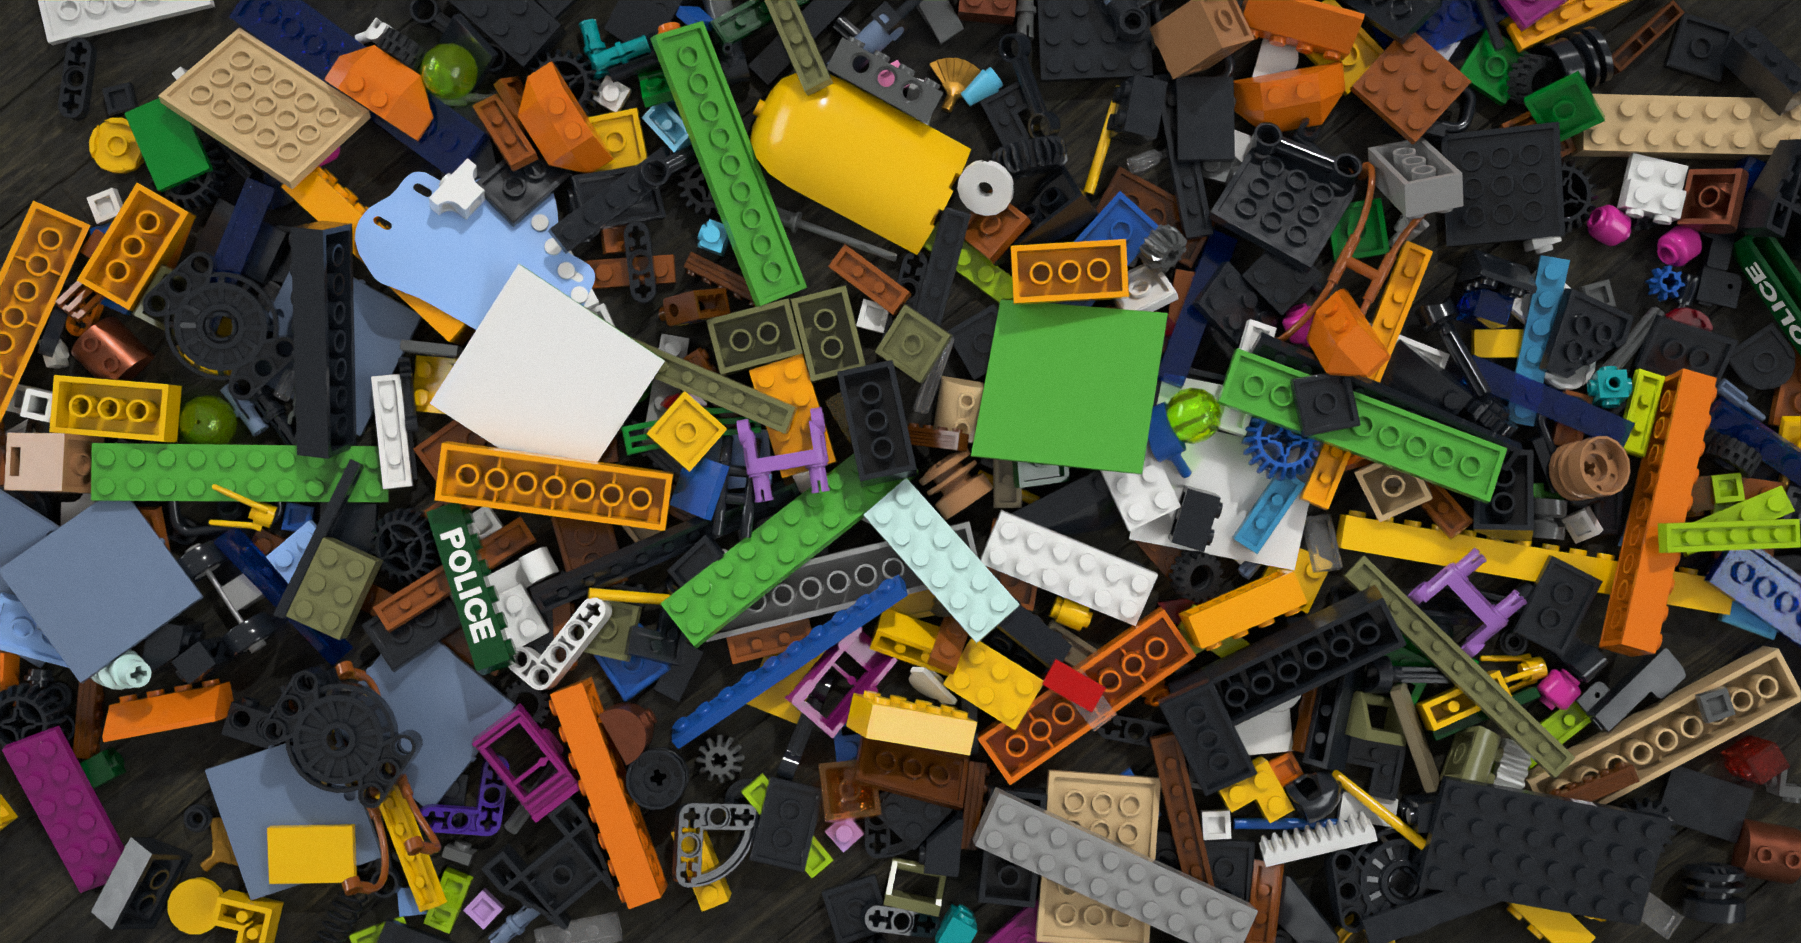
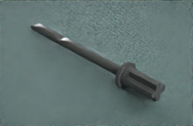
(793, 222)

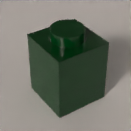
(103, 767)

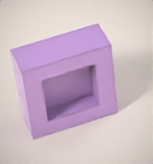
(844, 833)
(484, 908)

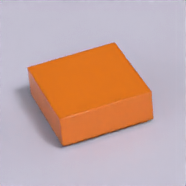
(1285, 767)

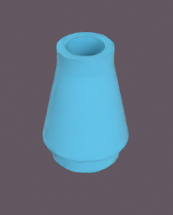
(983, 86)

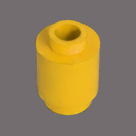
(1070, 613)

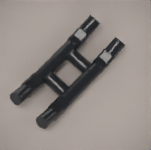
(746, 499)

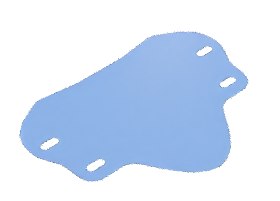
(457, 260)

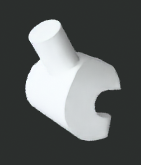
(373, 33)

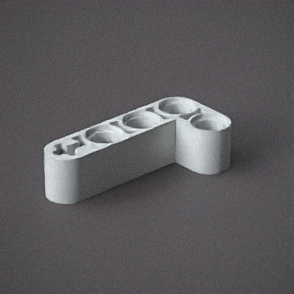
(528, 569)
(566, 640)

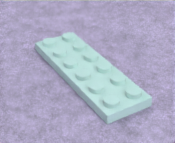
(941, 560)

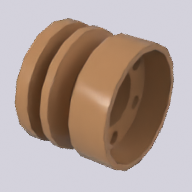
(1589, 468)
(955, 483)

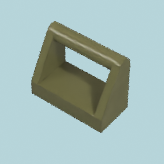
(1359, 722)
(911, 901)

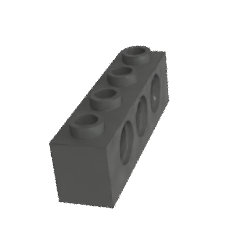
(842, 65)

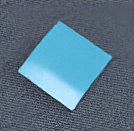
(668, 125)

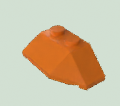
(384, 88)
(1290, 96)
(560, 124)
(1345, 338)

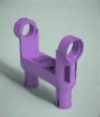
(761, 468)
(1457, 578)

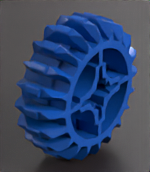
(1278, 464)

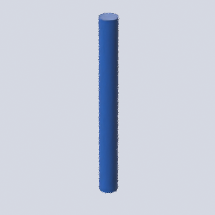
(1281, 823)

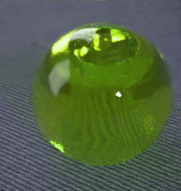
(449, 71)
(1194, 415)
(216, 419)

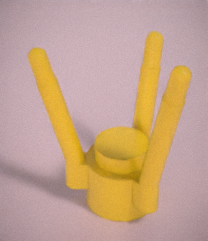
(260, 513)
(1529, 670)

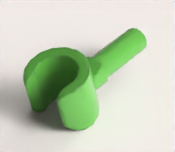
(1539, 492)

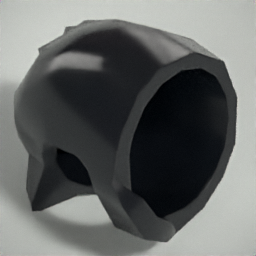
(1314, 794)

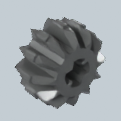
(1162, 248)
(719, 768)

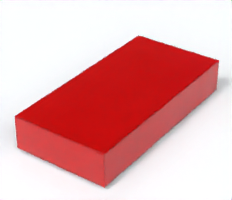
(1073, 685)

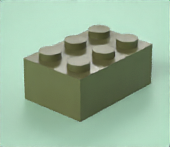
(828, 333)
(754, 337)
(334, 588)

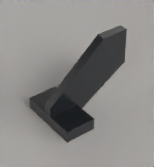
(1301, 916)

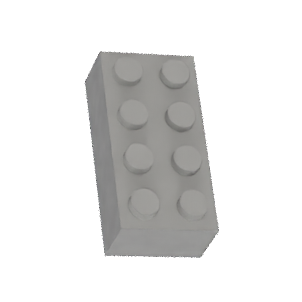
(1416, 178)

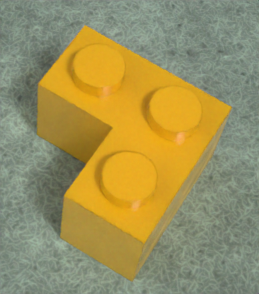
(1261, 788)
(253, 919)

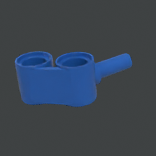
(1165, 442)

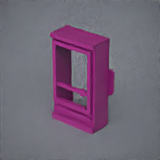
(876, 667)
(553, 790)

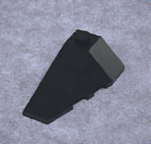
(1054, 211)
(1075, 507)

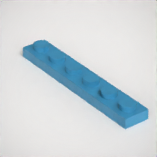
(1541, 313)

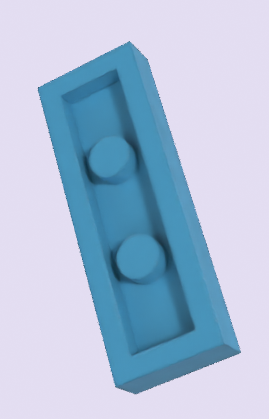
(1267, 512)

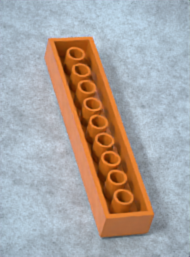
(1659, 496)

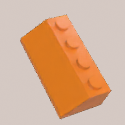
(1304, 25)
(168, 711)

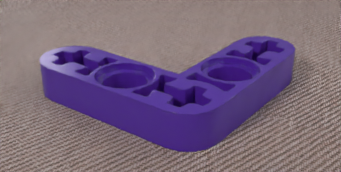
(474, 814)

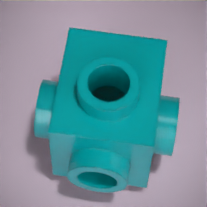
(1603, 393)

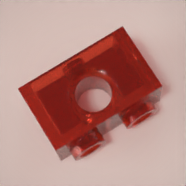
(1755, 759)

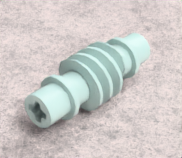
(124, 672)

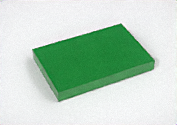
(168, 145)

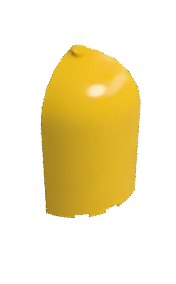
(858, 157)

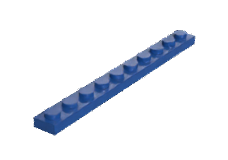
(794, 657)

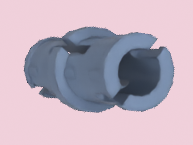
(246, 412)
(514, 925)

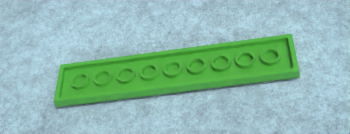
(728, 162)
(1385, 434)
(251, 471)
(772, 553)

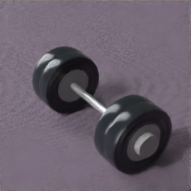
(248, 635)

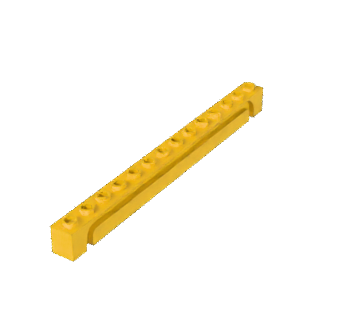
(1504, 558)

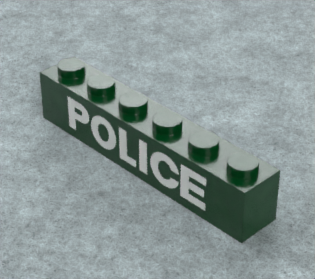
(1774, 280)
(471, 588)

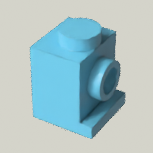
(713, 238)

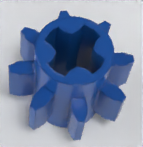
(1668, 276)

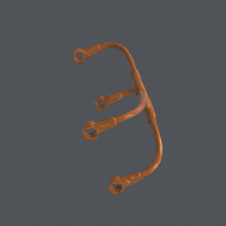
(1346, 260)
(413, 845)

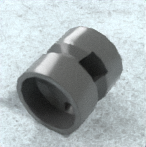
(1548, 518)

